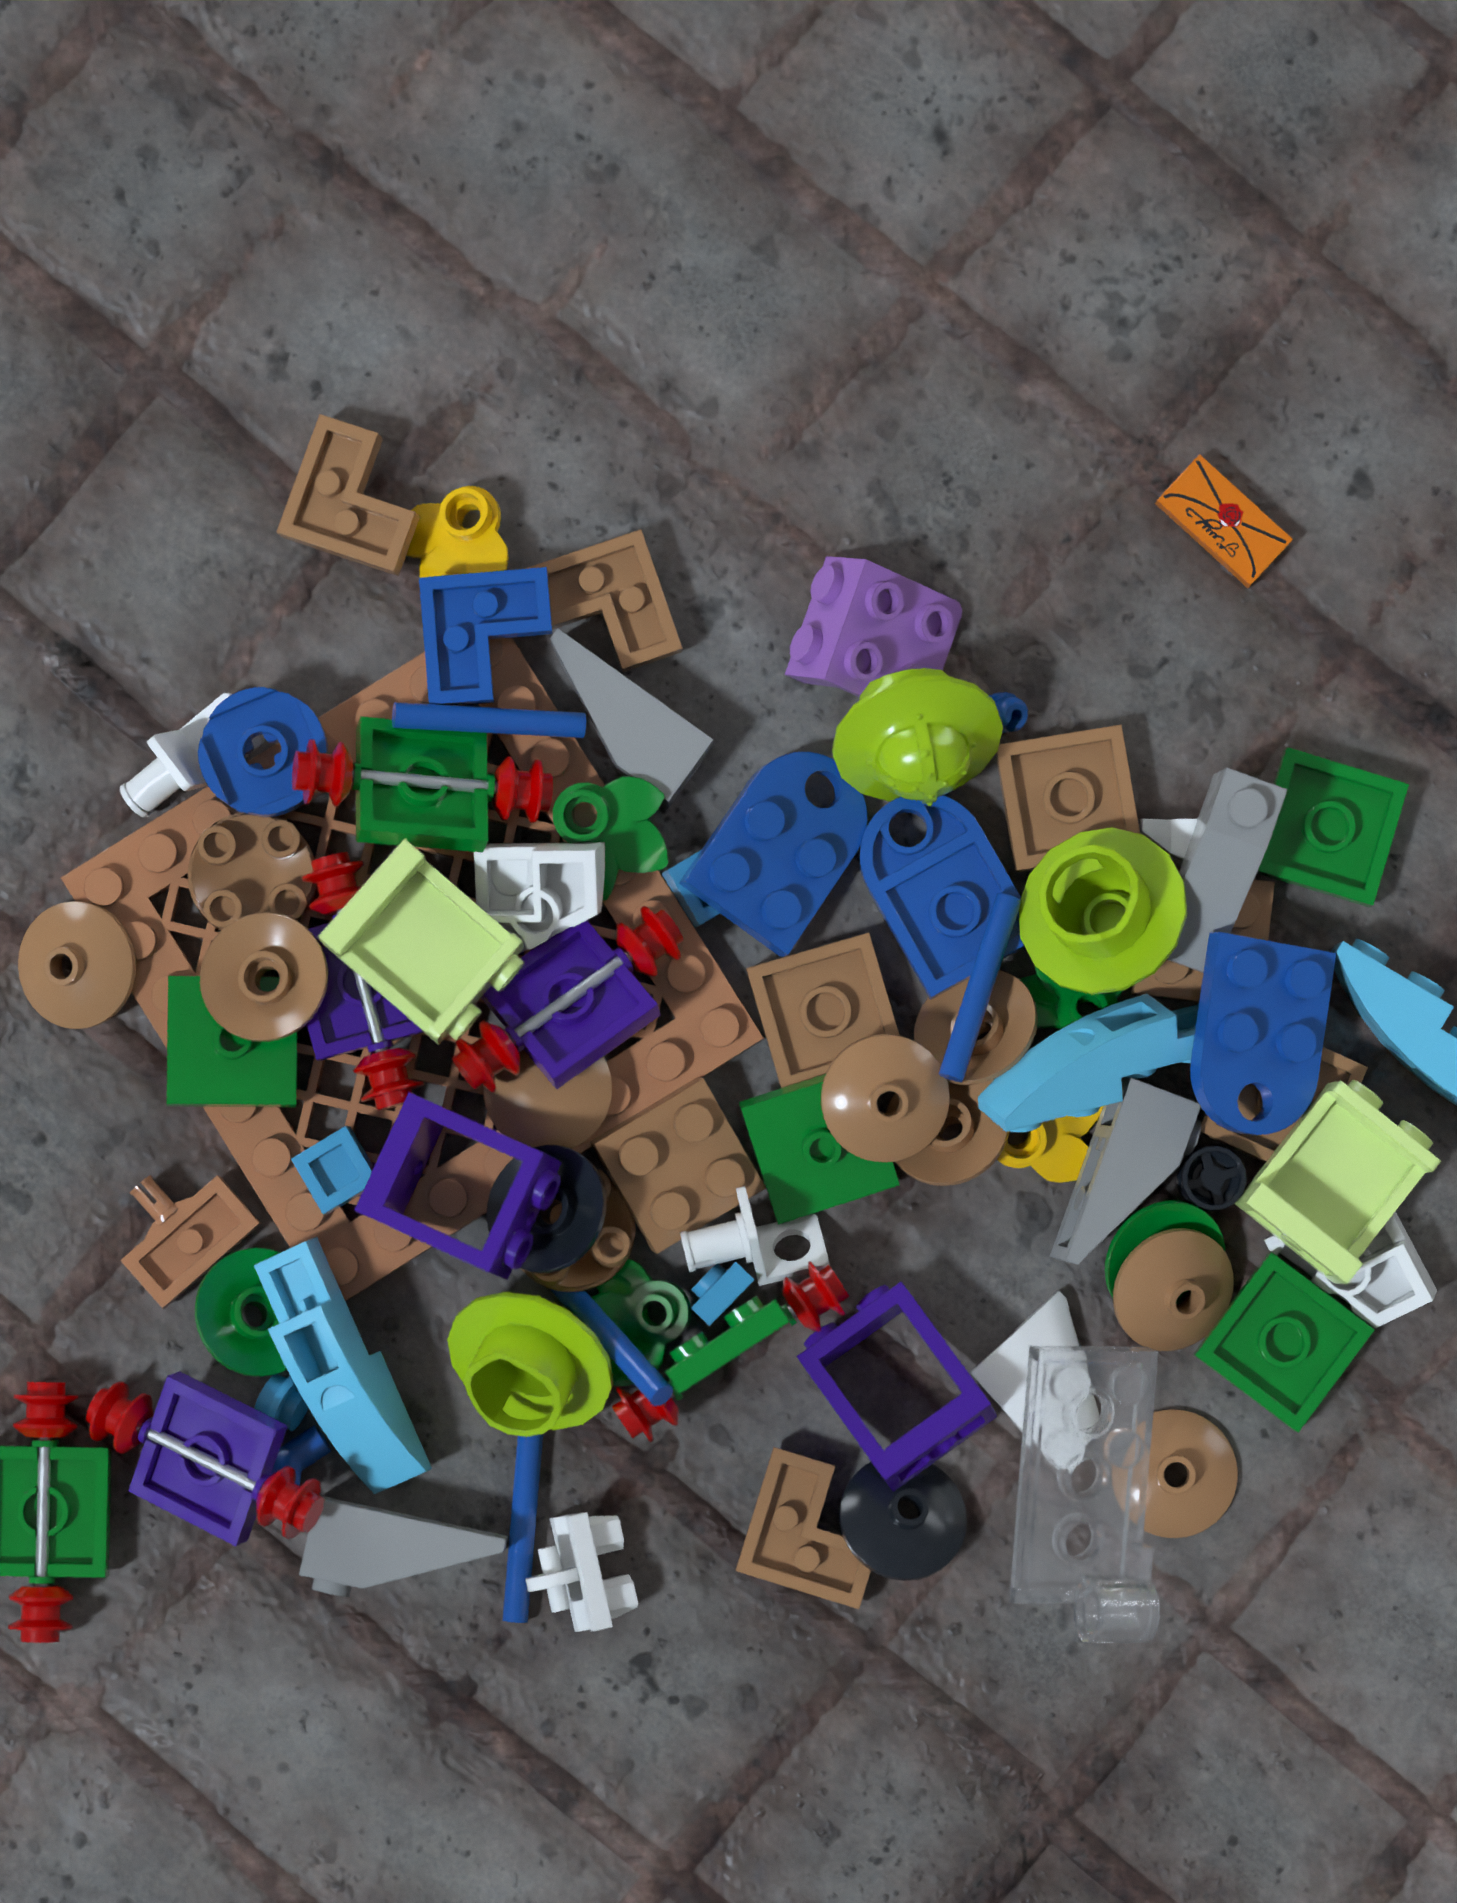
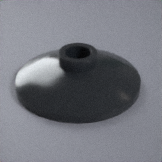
(581, 1217)
(898, 1545)

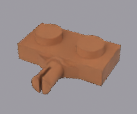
(186, 1237)

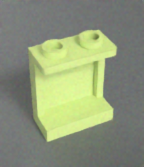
(423, 944)
(1338, 1179)

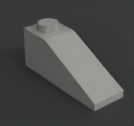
(635, 727)
(1224, 858)
(1127, 1159)
(375, 1546)

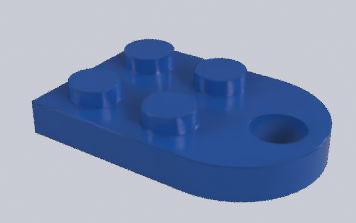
(778, 851)
(936, 891)
(1259, 1027)

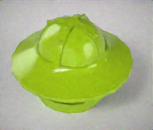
(916, 736)
(1102, 911)
(529, 1364)

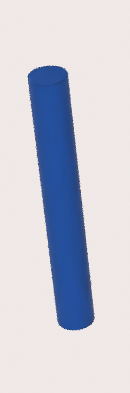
(488, 720)
(979, 987)
(618, 1346)
(522, 1528)

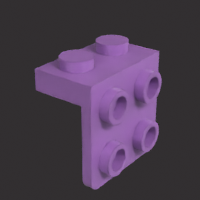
(869, 626)

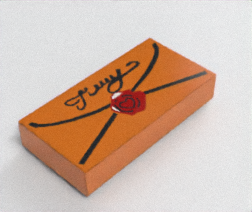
(1223, 521)

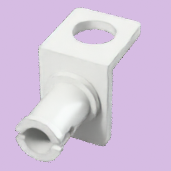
(175, 764)
(756, 1244)

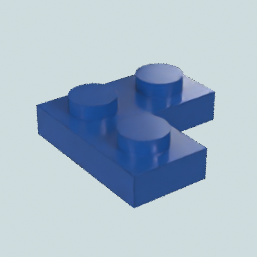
(461, 618)

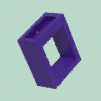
(405, 1159)
(931, 1437)

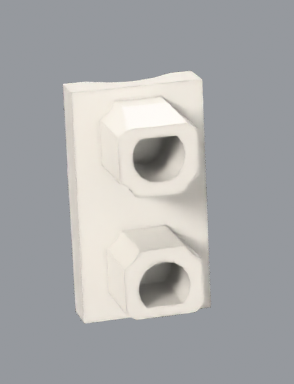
(574, 1572)

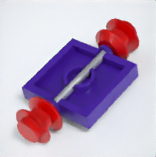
(571, 1002)
(352, 1011)
(206, 1458)

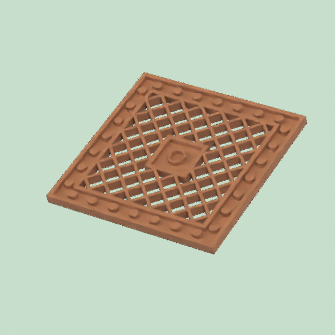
(704, 1035)

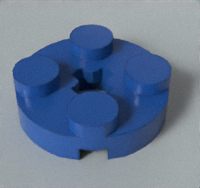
(229, 739)

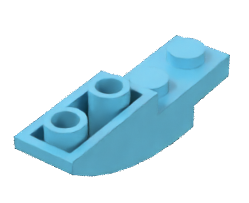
(1401, 1014)
(1084, 1063)
(335, 1374)

